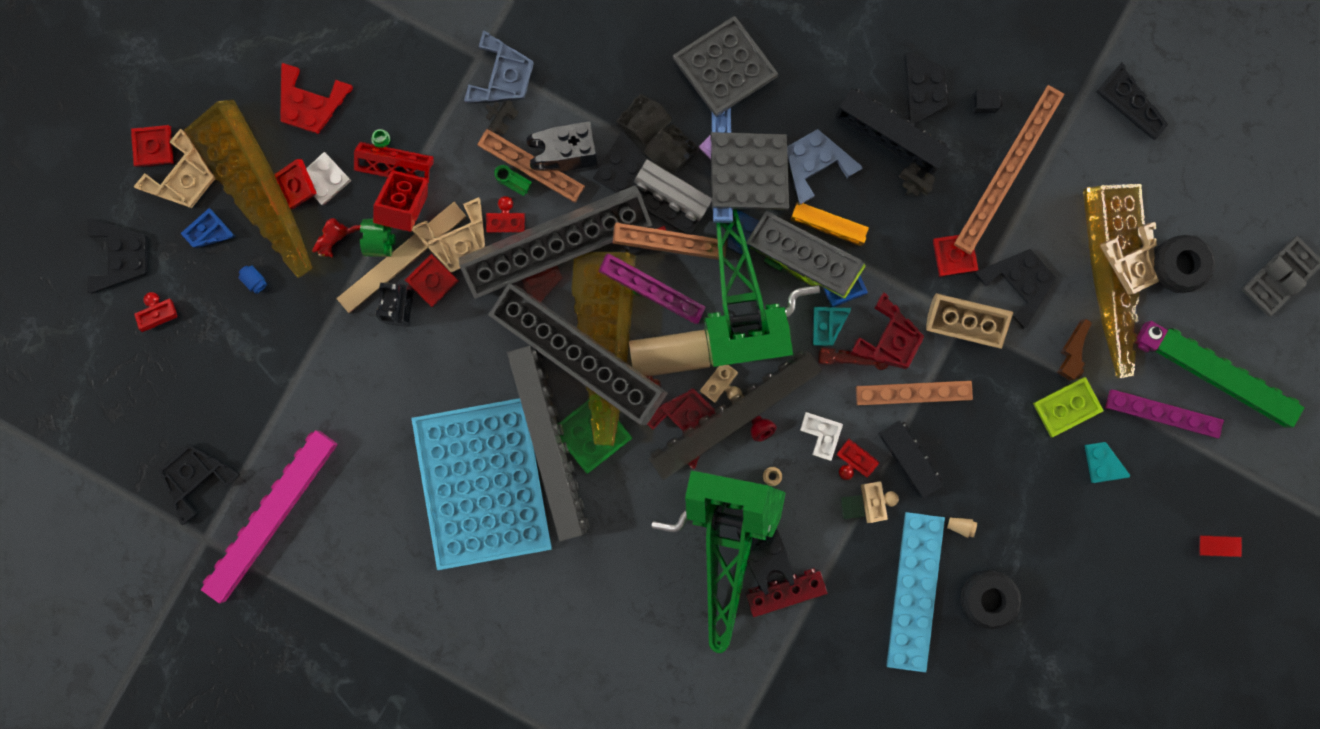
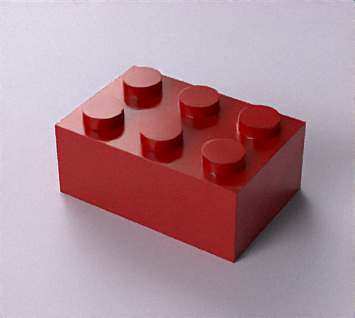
(400, 201)

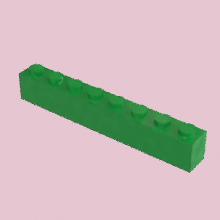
(1229, 379)

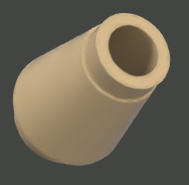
(962, 526)

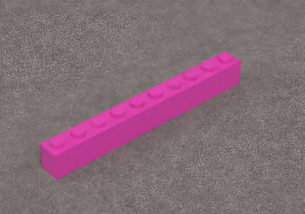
(269, 516)

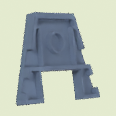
(509, 75)
(811, 156)

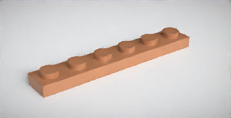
(521, 161)
(666, 241)
(914, 393)

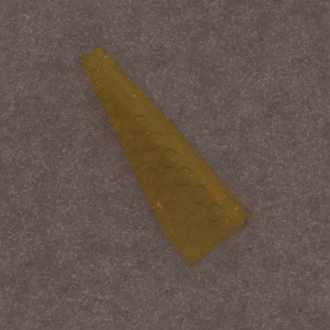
(242, 169)
(604, 316)

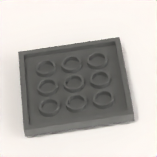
(725, 66)
(749, 171)

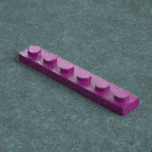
(651, 288)
(1164, 413)

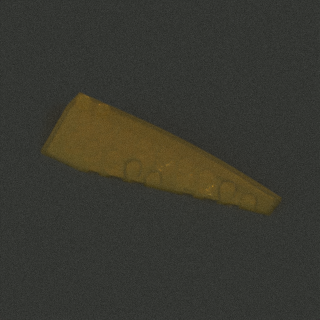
(1115, 214)

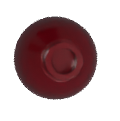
(762, 429)

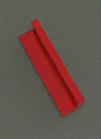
(391, 158)

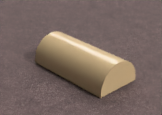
(968, 320)
(670, 353)

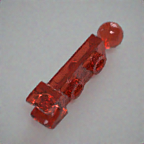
(828, 357)

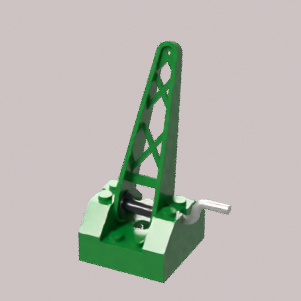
(773, 335)
(705, 506)

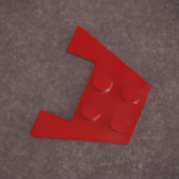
(305, 108)

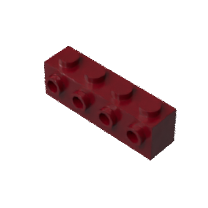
(783, 595)

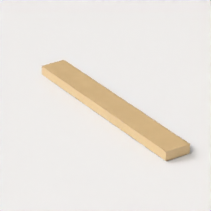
(400, 259)

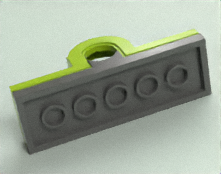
(805, 255)

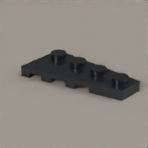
(1130, 101)

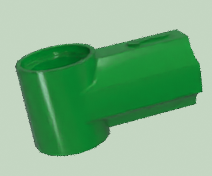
(513, 181)

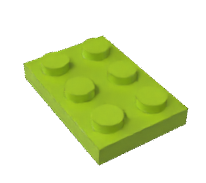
(1068, 407)

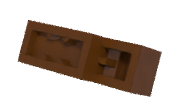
(1072, 365)

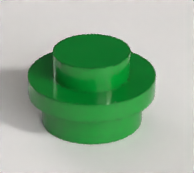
(380, 138)

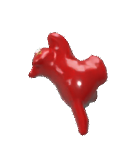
(332, 233)

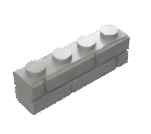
(672, 190)

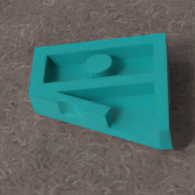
(828, 324)
(1104, 463)

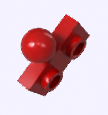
(505, 221)
(156, 313)
(857, 459)

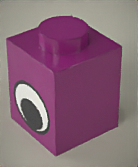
(1150, 336)

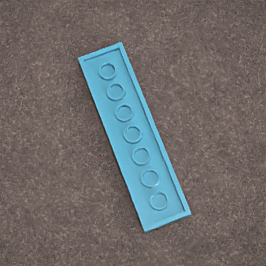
(915, 592)

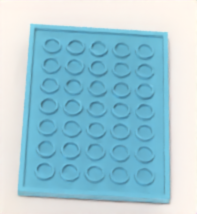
(481, 484)

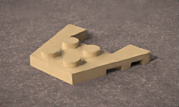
(186, 180)
(457, 242)
(1136, 268)

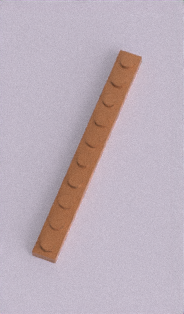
(1008, 169)

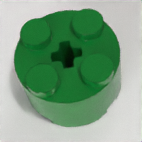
(376, 239)

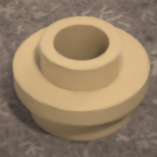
(777, 480)

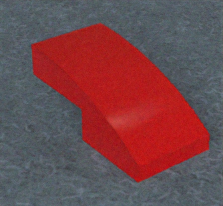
(1221, 546)

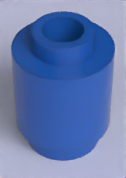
(252, 279)

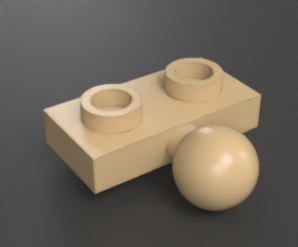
(720, 383)
(875, 501)

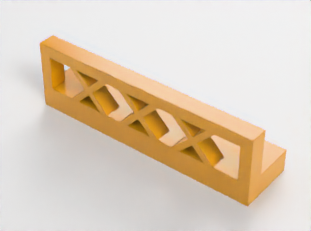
(830, 224)

